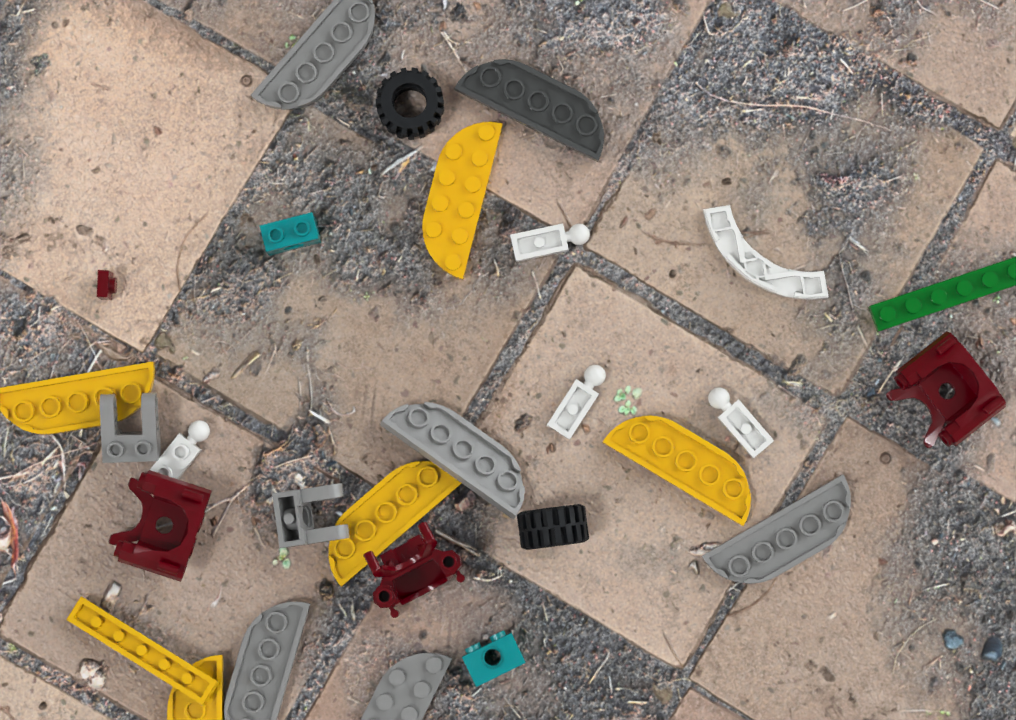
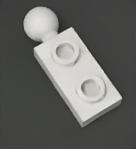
(547, 241)
(577, 402)
(740, 422)
(182, 451)

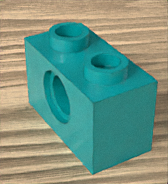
(290, 234)
(481, 670)

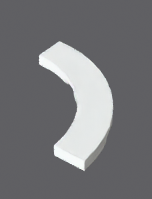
(757, 268)

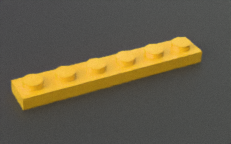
(142, 651)

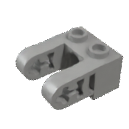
(130, 446)
(295, 516)

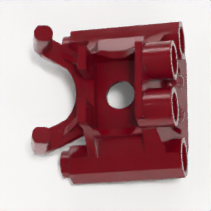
(974, 397)
(156, 551)
(412, 570)

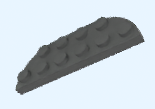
(537, 103)

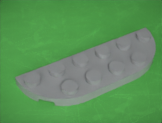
(319, 56)
(461, 452)
(785, 536)
(265, 663)
(408, 688)

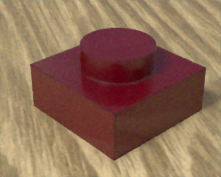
(106, 285)

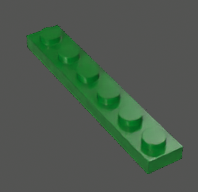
(944, 295)

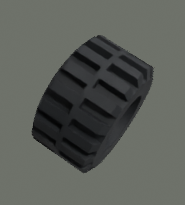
(403, 82)
(553, 526)

